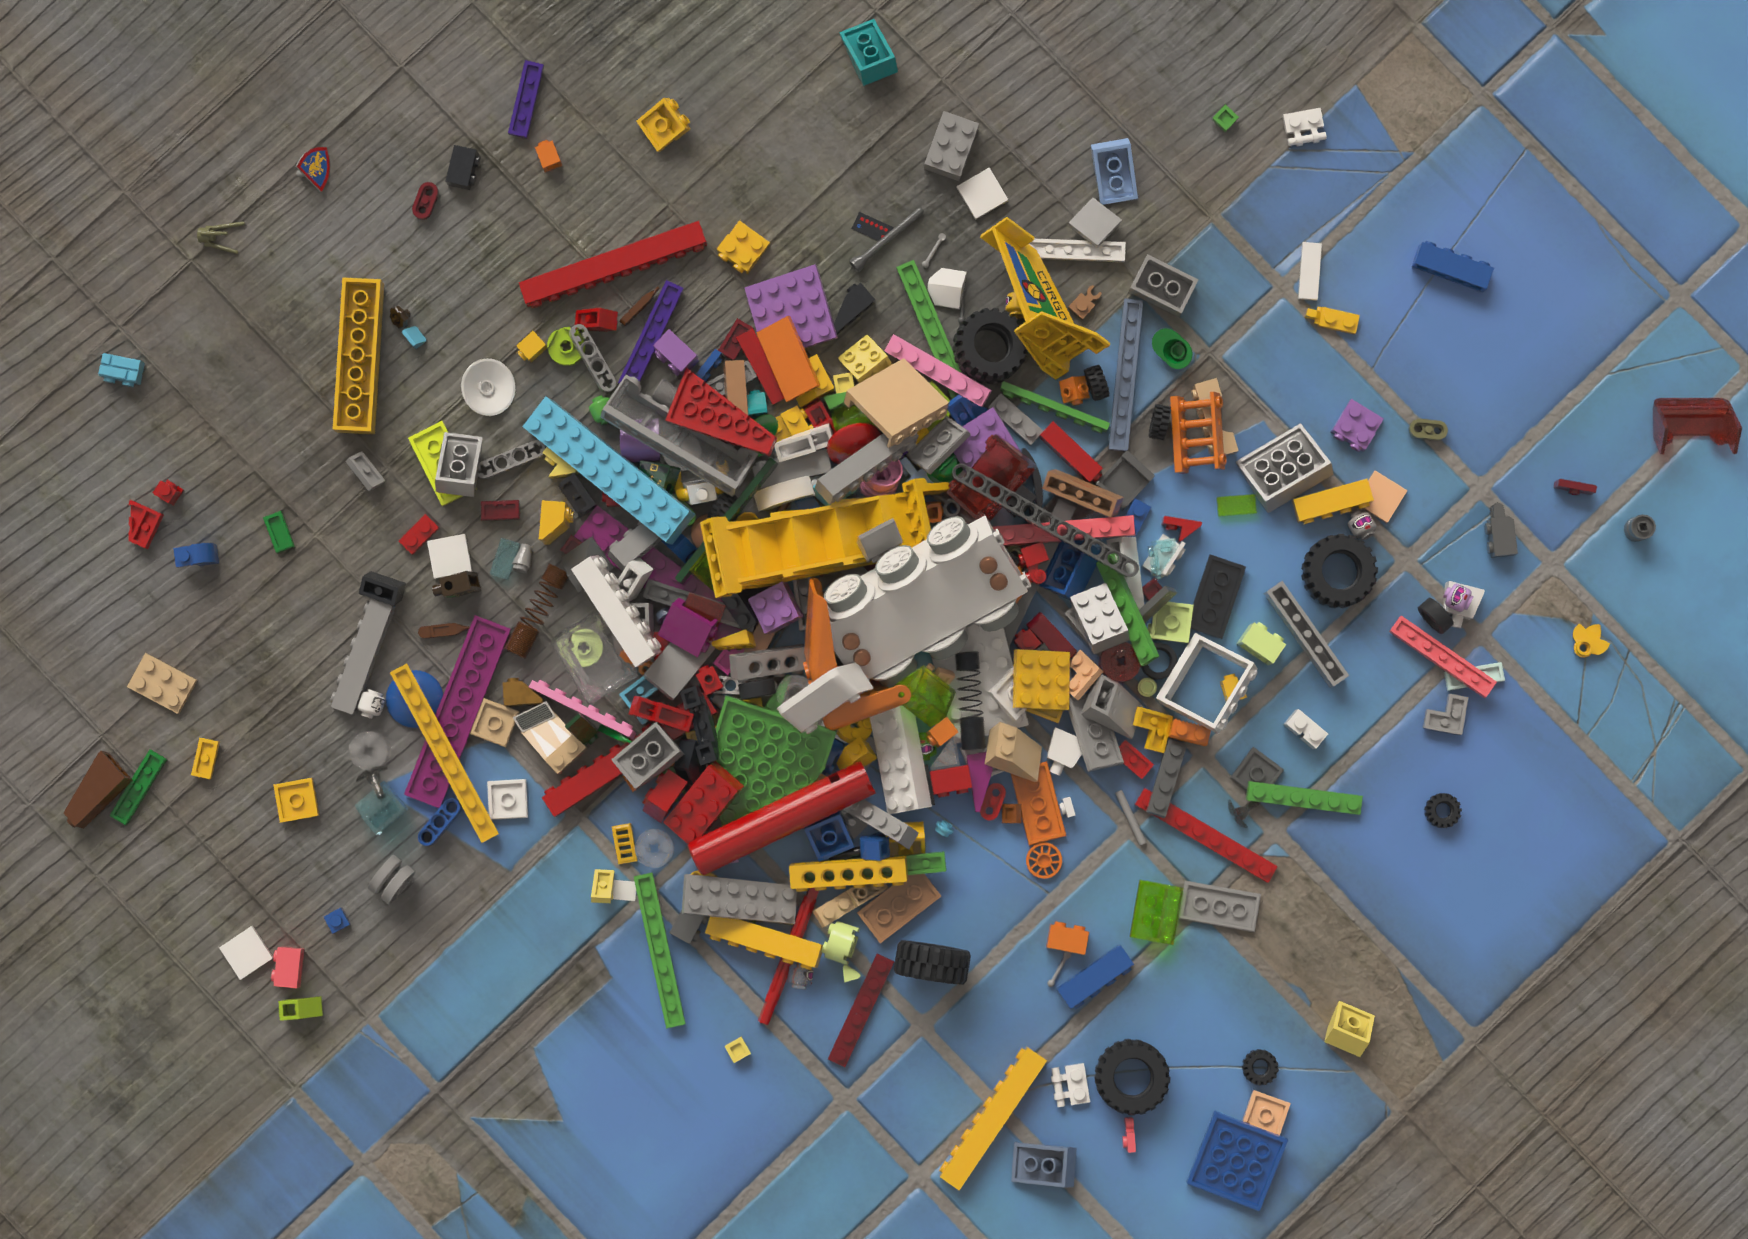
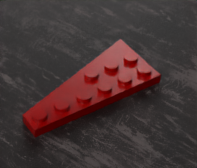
(711, 414)

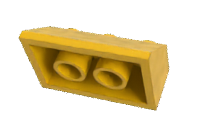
(554, 520)

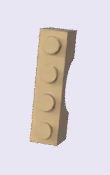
(1201, 392)

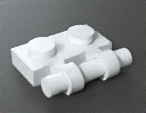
(1304, 121)
(1076, 1084)

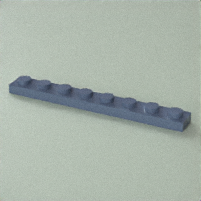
(1125, 375)

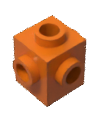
(1074, 390)

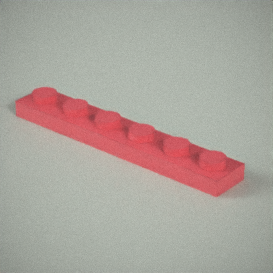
(1443, 657)

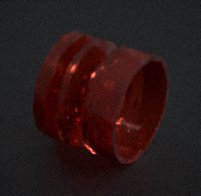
(1121, 673)

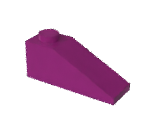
(980, 777)

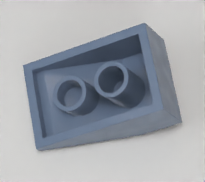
(1044, 1164)

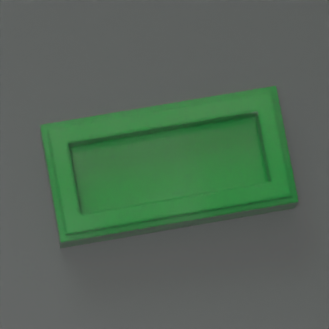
(279, 532)

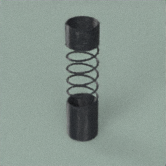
(972, 726)

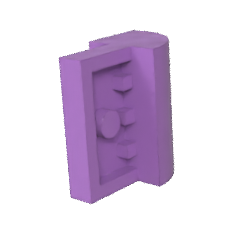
(635, 450)

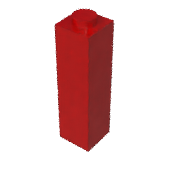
(1071, 453)

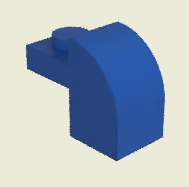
(196, 554)
(874, 847)

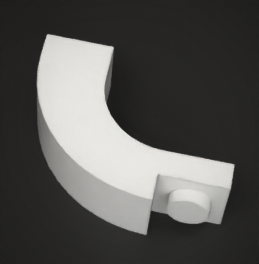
(785, 492)

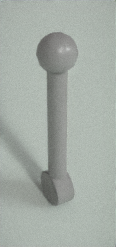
(941, 237)
(1067, 955)

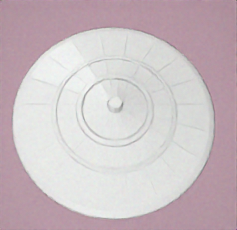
(488, 387)

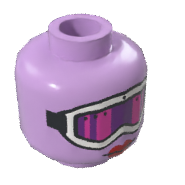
(1458, 597)

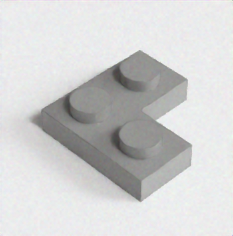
(1451, 720)

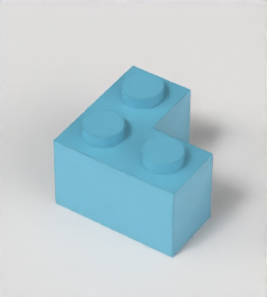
(641, 688)

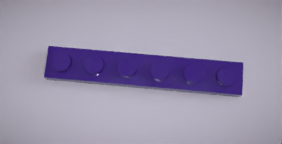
(652, 331)

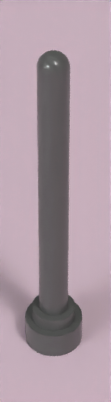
(859, 261)

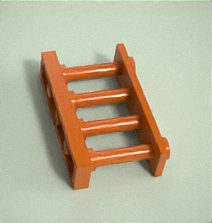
(1179, 428)

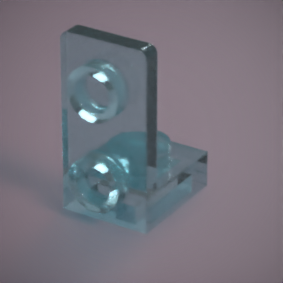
(1165, 546)

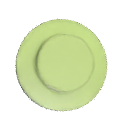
(1147, 687)

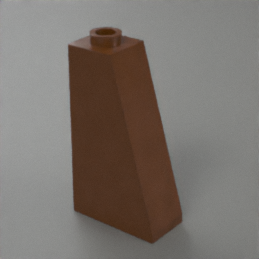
(98, 788)

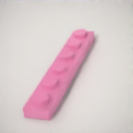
(938, 370)
(576, 705)

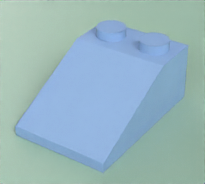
(1114, 171)

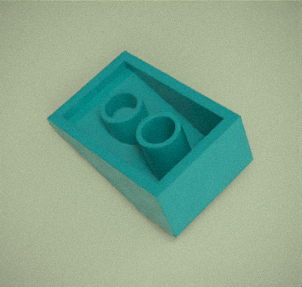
(869, 52)

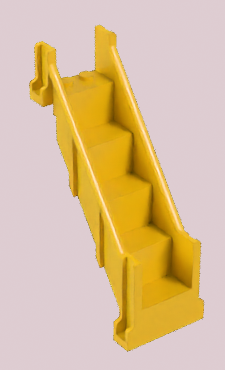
(809, 540)

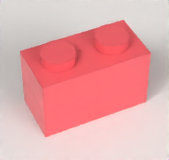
(288, 967)

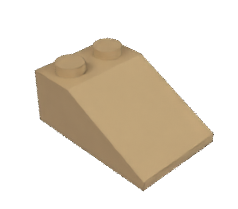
(1013, 752)

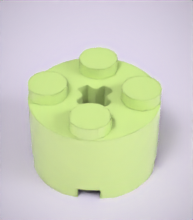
(841, 942)

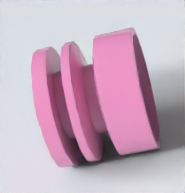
(883, 482)

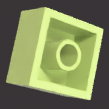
(1261, 643)

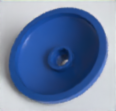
(397, 706)

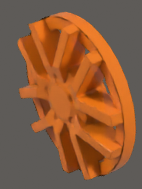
(1044, 860)

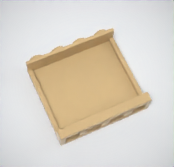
(898, 401)

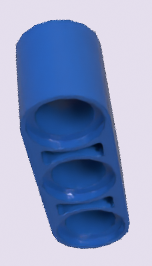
(431, 825)

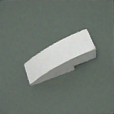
(803, 443)

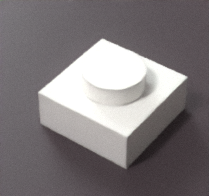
(1067, 807)

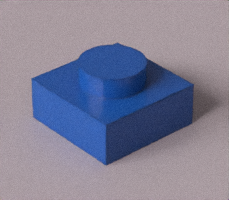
(337, 920)

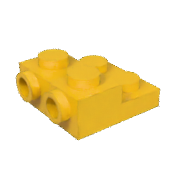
(664, 123)
(742, 247)
(791, 423)

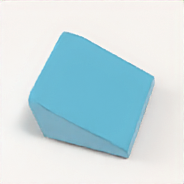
(414, 336)

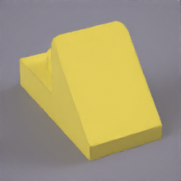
(562, 469)
(602, 886)

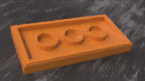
(788, 358)
(1039, 807)

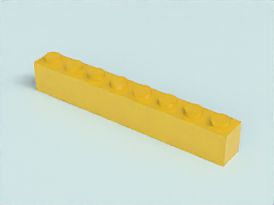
(992, 1118)

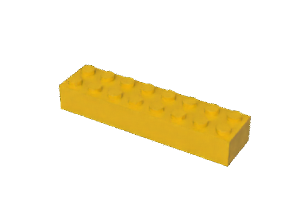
(358, 356)

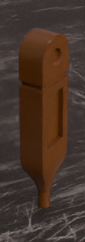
(638, 307)
(441, 630)

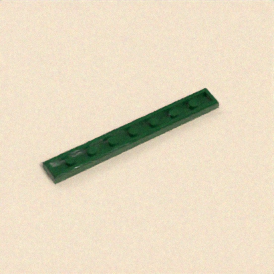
(732, 513)

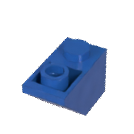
(682, 548)

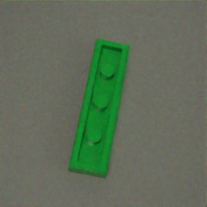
(138, 787)

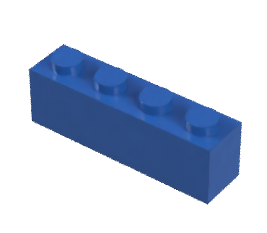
(1453, 267)
(1095, 976)

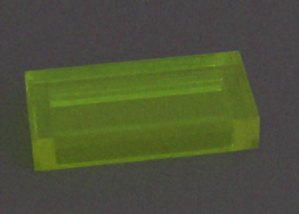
(1236, 505)

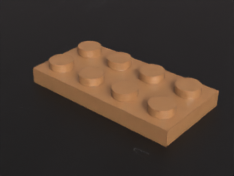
(898, 906)

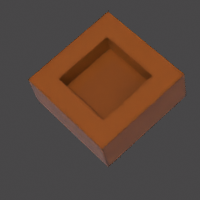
(1011, 813)

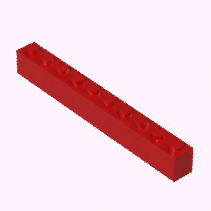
(613, 264)
(598, 774)

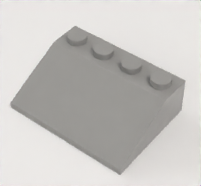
(1285, 467)

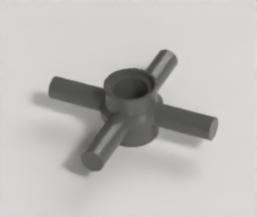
(946, 508)

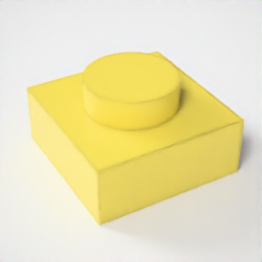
(843, 382)
(737, 1049)

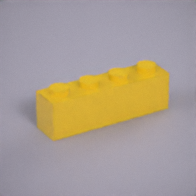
(1333, 500)

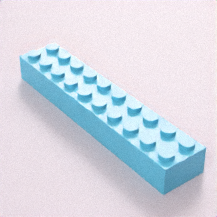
(609, 470)

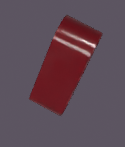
(1048, 634)

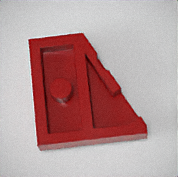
(143, 524)

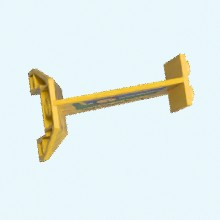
(1048, 328)

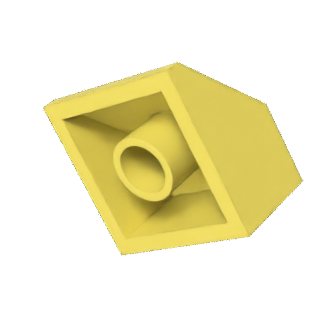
(1349, 1029)

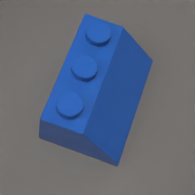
(1069, 570)

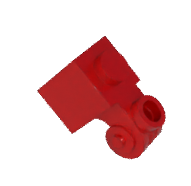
(1031, 558)

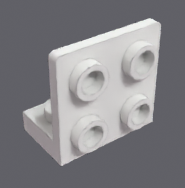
(1166, 558)

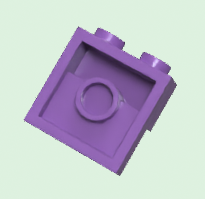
(1356, 426)

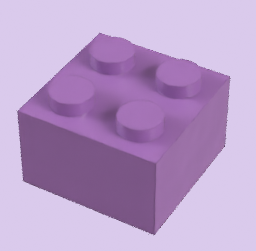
(675, 353)
(776, 608)

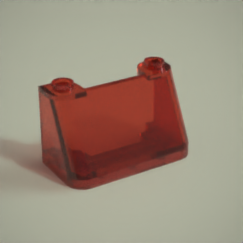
(1000, 463)

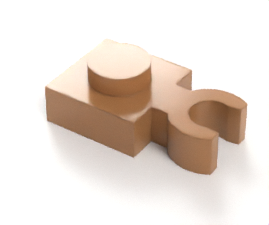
(1083, 304)

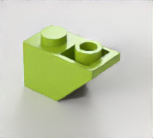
(300, 1008)

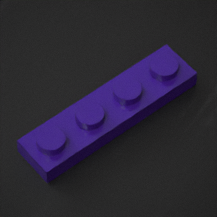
(526, 99)

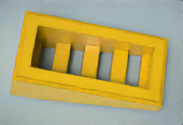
(738, 640)
(633, 858)

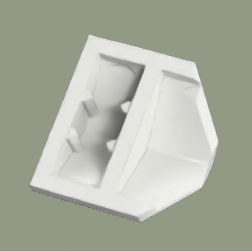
(947, 288)

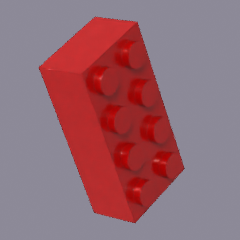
(703, 803)

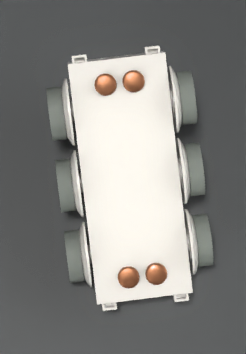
(924, 599)

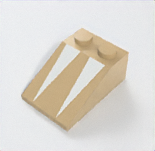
(555, 743)

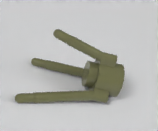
(208, 234)

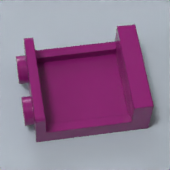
(687, 629)

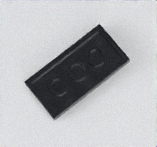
(1216, 596)

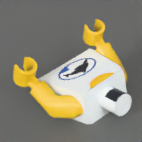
(696, 491)

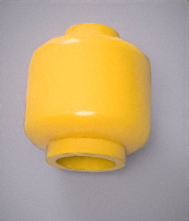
(1013, 306)

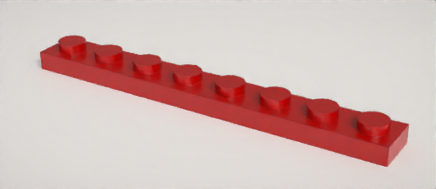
(1213, 839)

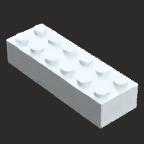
(617, 610)
(900, 760)

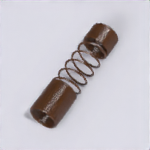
(525, 636)

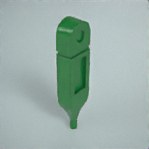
(614, 734)

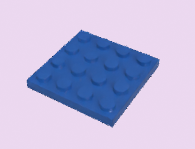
(1237, 1160)

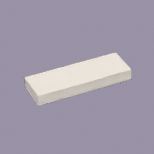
(1309, 271)

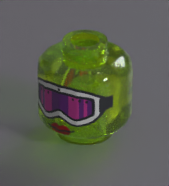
(927, 749)

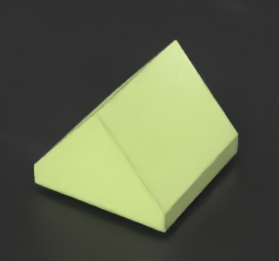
(850, 973)

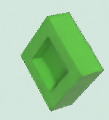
(1225, 118)

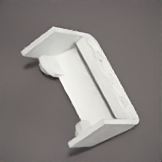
(824, 696)

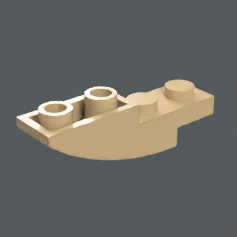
(845, 903)

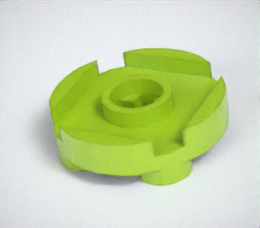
(555, 350)

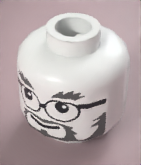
(371, 703)

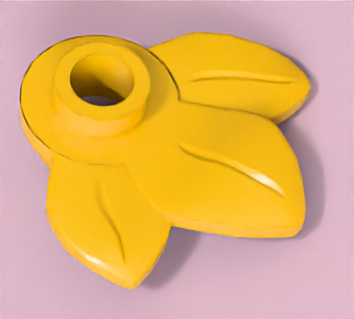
(1590, 639)

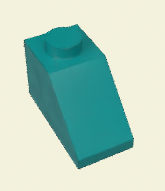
(756, 404)

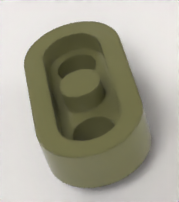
(1427, 429)

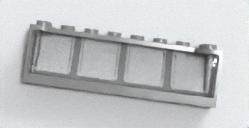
(698, 453)

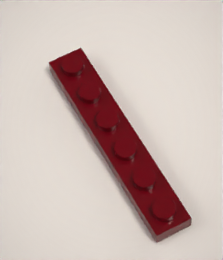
(860, 1010)

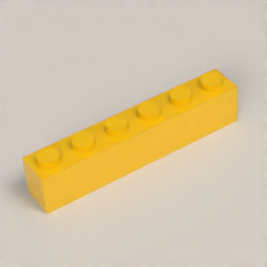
(765, 939)

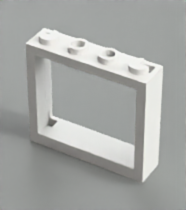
(1181, 669)

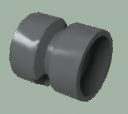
(1639, 528)

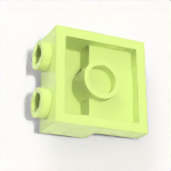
(1172, 623)

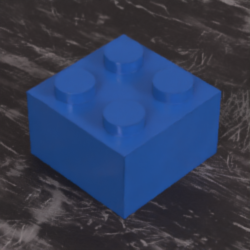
(829, 836)

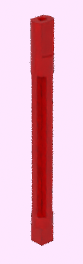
(783, 968)

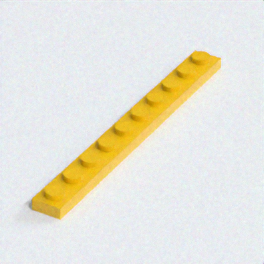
(444, 753)

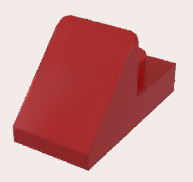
(1186, 526)

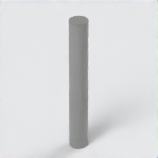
(1130, 817)

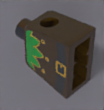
(457, 585)

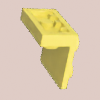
(864, 359)

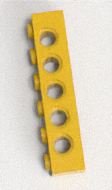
(897, 864)

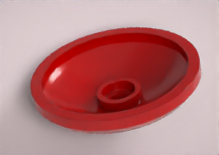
(850, 440)

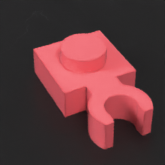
(1129, 1139)

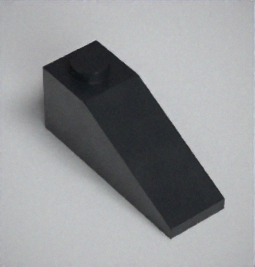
(854, 305)

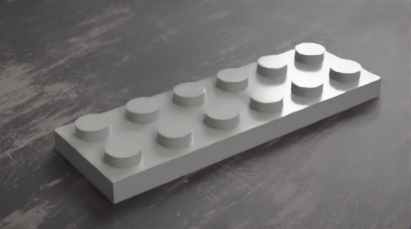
(739, 899)

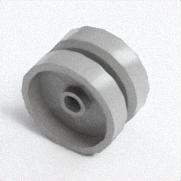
(392, 879)

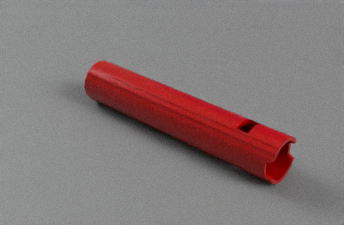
(781, 818)

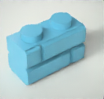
(122, 369)

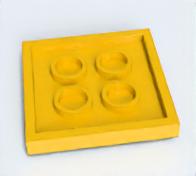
(1041, 679)

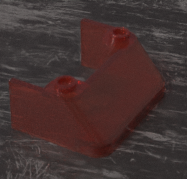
(1695, 418)

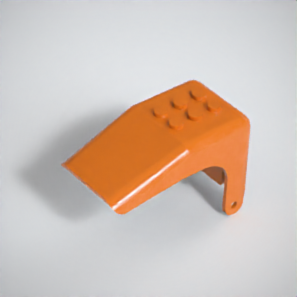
(821, 659)

